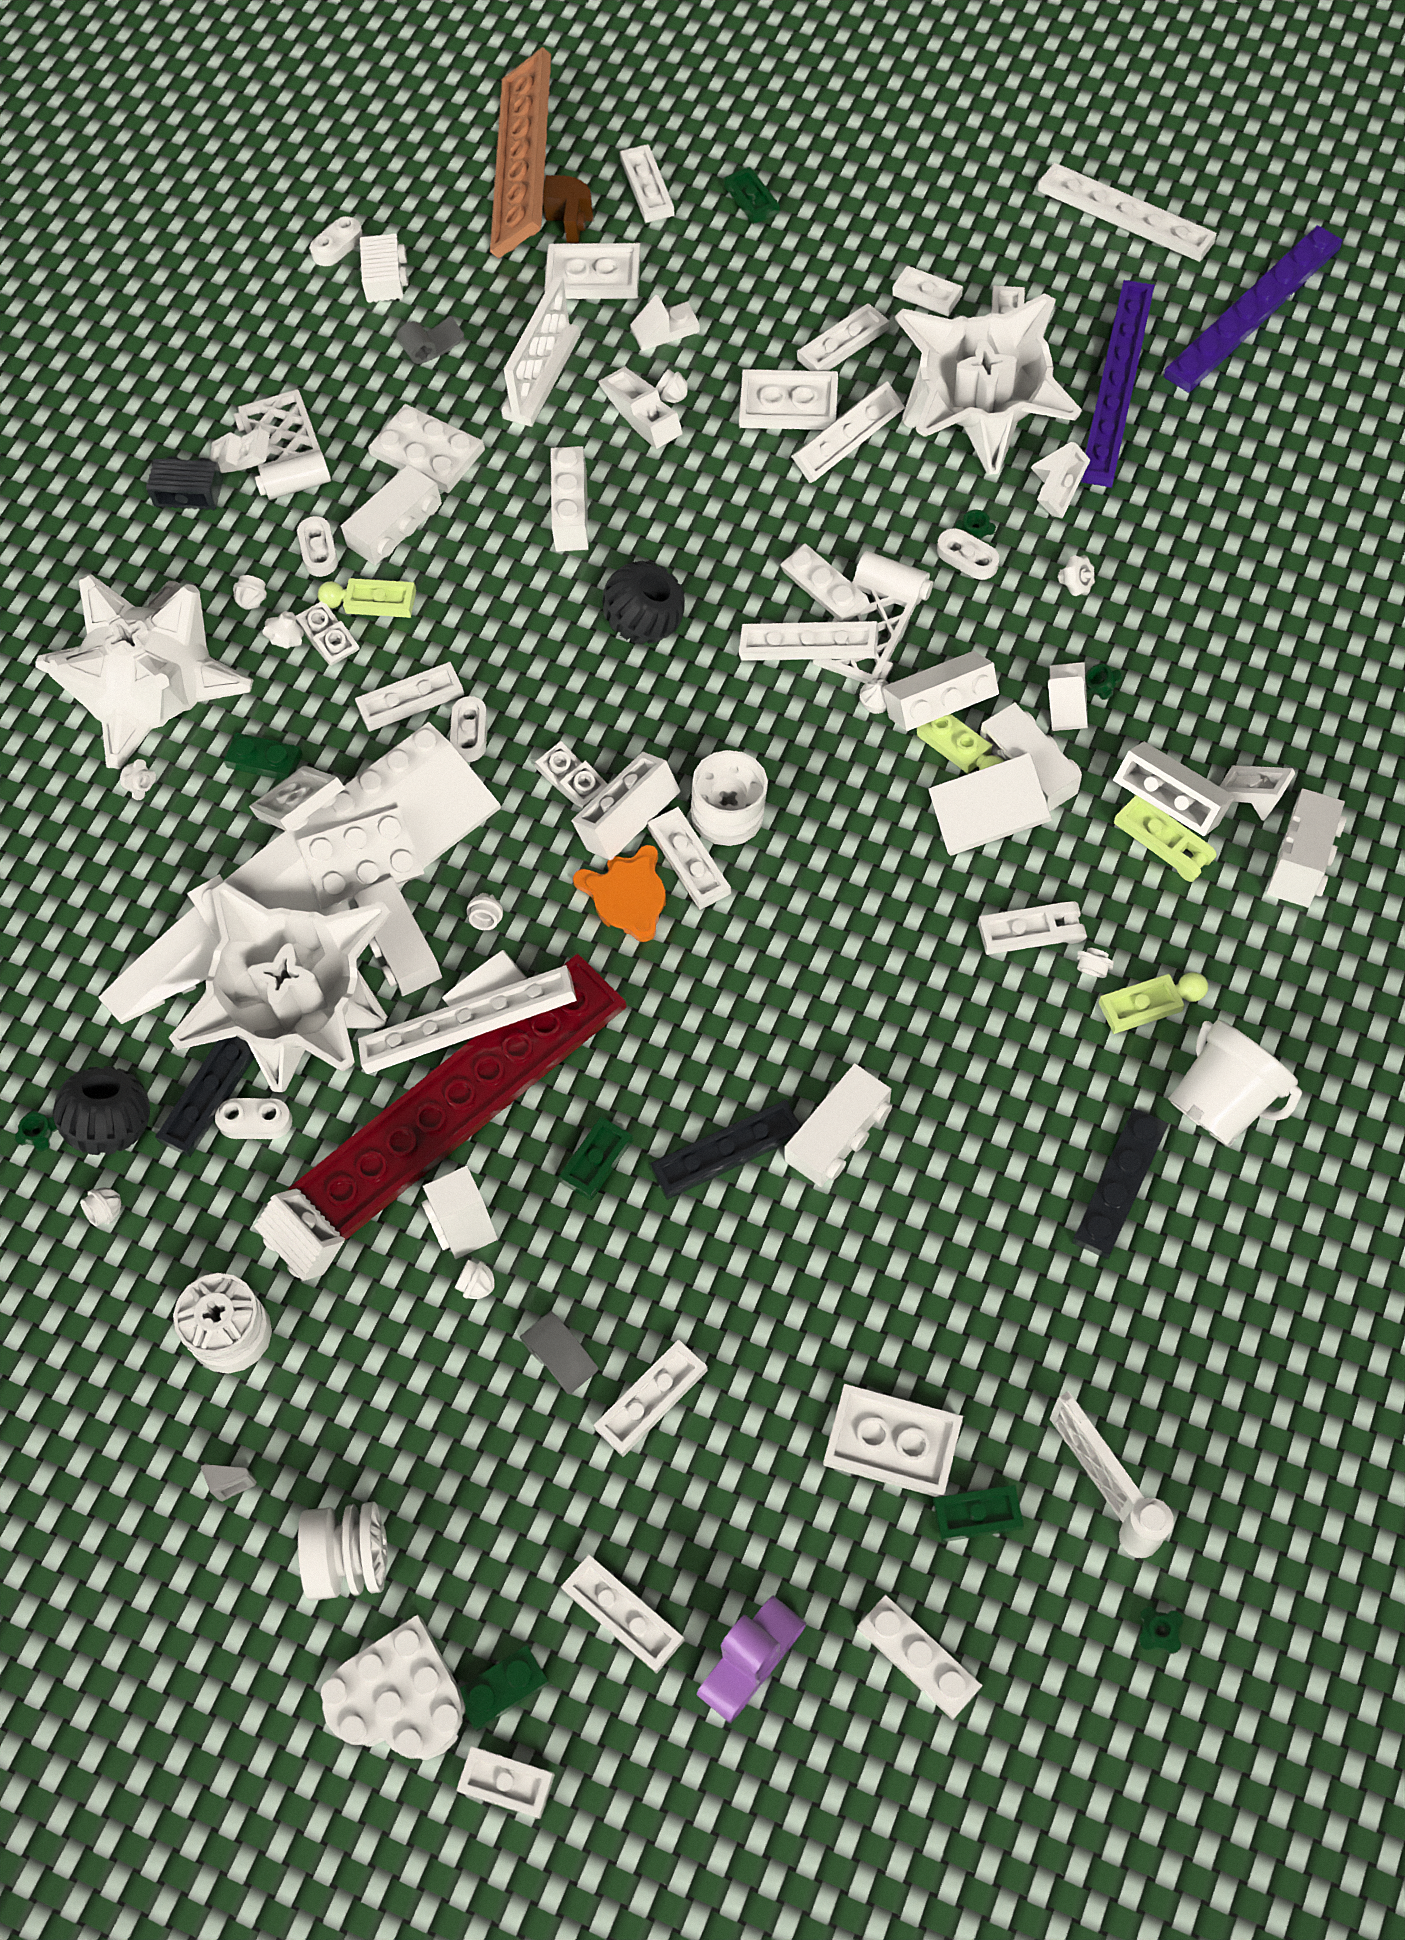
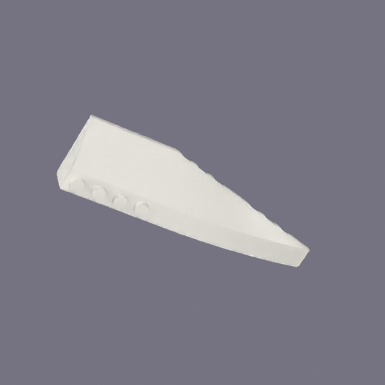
(440, 806)

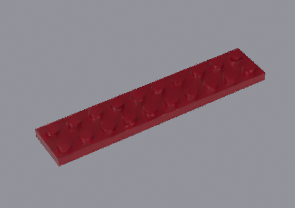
(453, 1104)

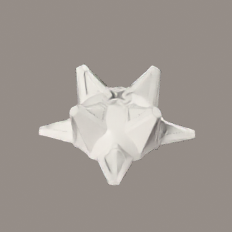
(984, 375)
(140, 663)
(286, 984)

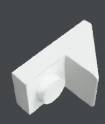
(662, 325)
(1061, 474)
(1068, 696)
(1257, 786)

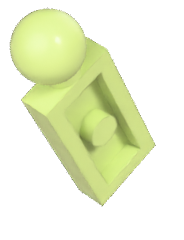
(370, 597)
(958, 743)
(1151, 1000)

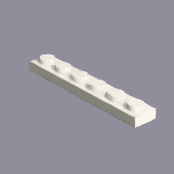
(1127, 212)
(466, 1019)

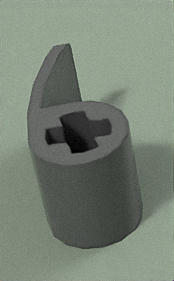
(424, 345)
(559, 1351)

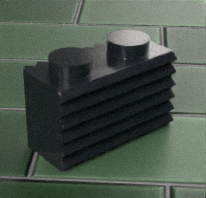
(185, 483)

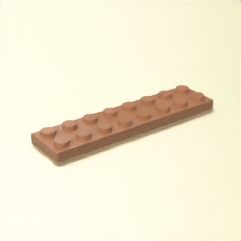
(521, 154)

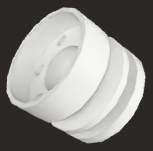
(728, 797)
(235, 1339)
(337, 1551)

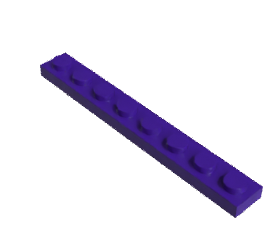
(1252, 309)
(1117, 383)

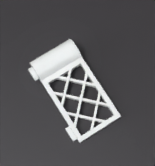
(292, 469)
(893, 584)
(1144, 1519)

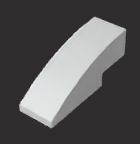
(642, 407)

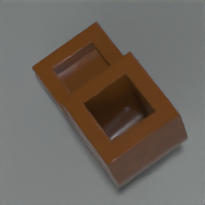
(568, 201)

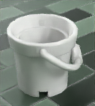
(1233, 1083)

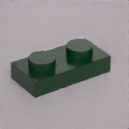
(751, 195)
(262, 756)
(595, 1158)
(978, 1513)
(502, 1688)

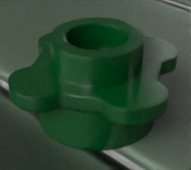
(978, 519)
(1098, 674)
(27, 1126)
(1149, 1636)

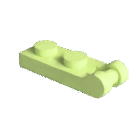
(1165, 837)

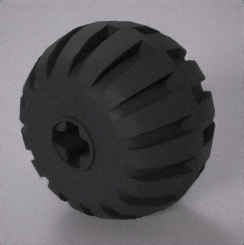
(643, 602)
(101, 1110)

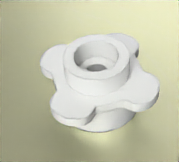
(137, 779)
(1094, 962)

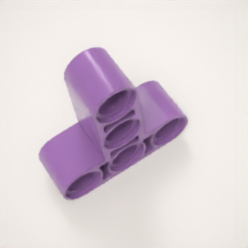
(749, 1657)

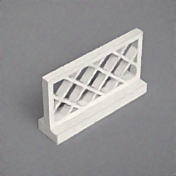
(539, 356)

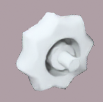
(1078, 575)
(283, 630)

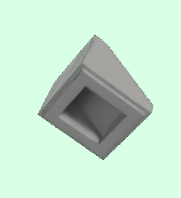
(227, 1481)

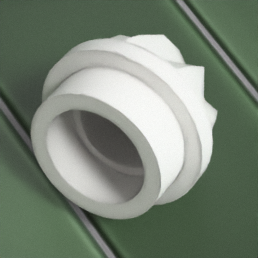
(672, 387)
(249, 592)
(873, 697)
(484, 911)
(101, 1205)
(475, 1280)

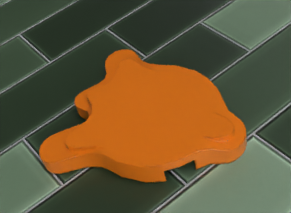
(628, 894)

